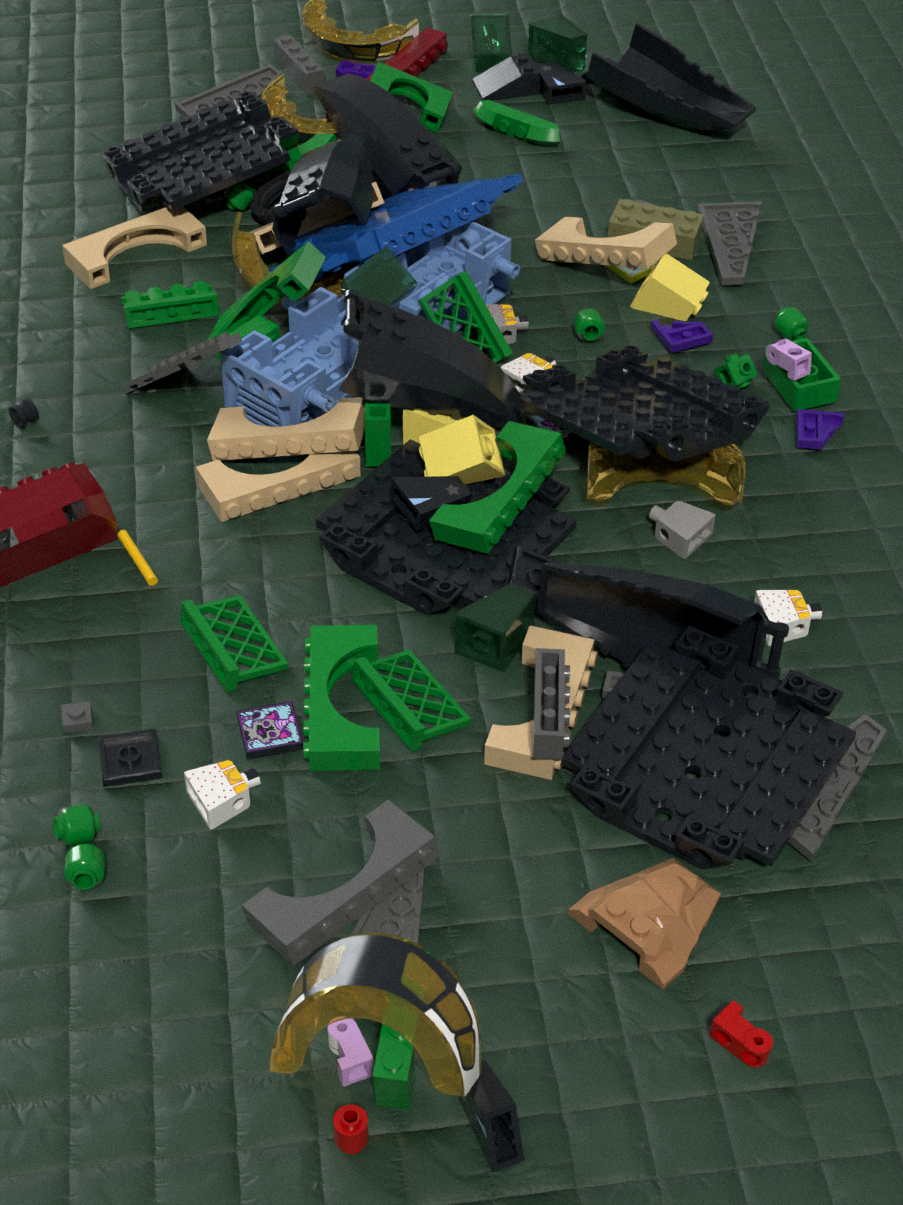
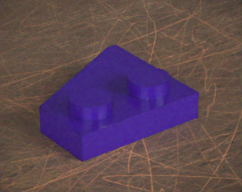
(354, 68)
(682, 334)
(816, 427)

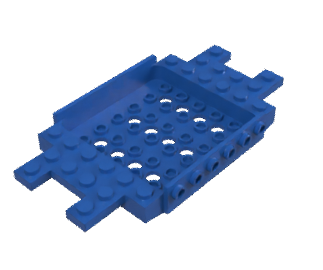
(405, 221)

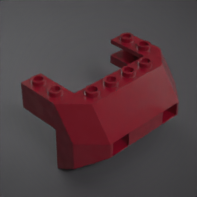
(41, 526)

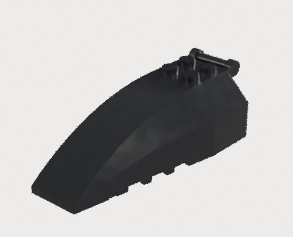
(667, 86)
(402, 143)
(332, 169)
(423, 366)
(633, 607)

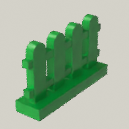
(170, 305)

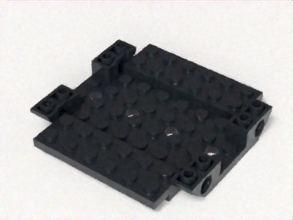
(201, 153)
(644, 406)
(375, 540)
(664, 726)

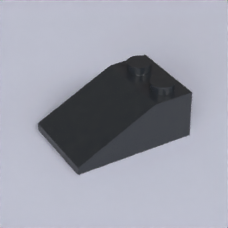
(509, 79)

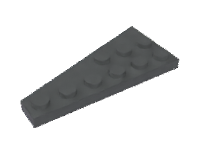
(730, 237)
(183, 360)

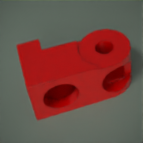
(741, 1037)

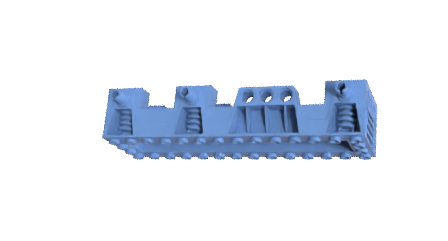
(303, 369)

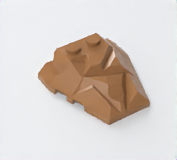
(654, 914)

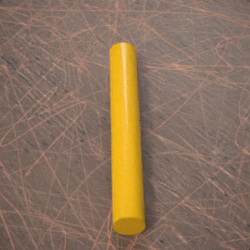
(137, 557)

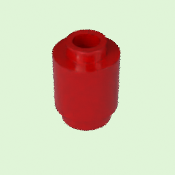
(351, 1129)

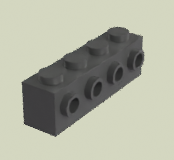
(298, 63)
(549, 704)

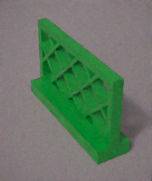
(477, 314)
(212, 645)
(392, 704)

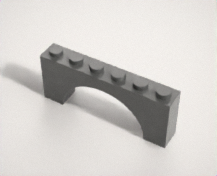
(305, 923)

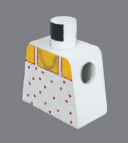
(525, 365)
(788, 608)
(220, 791)

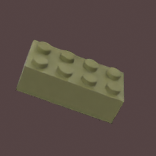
(635, 216)

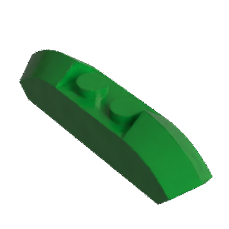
(517, 123)

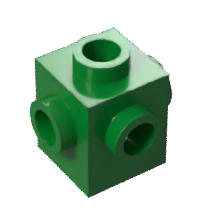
(736, 370)

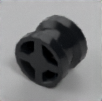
(23, 413)

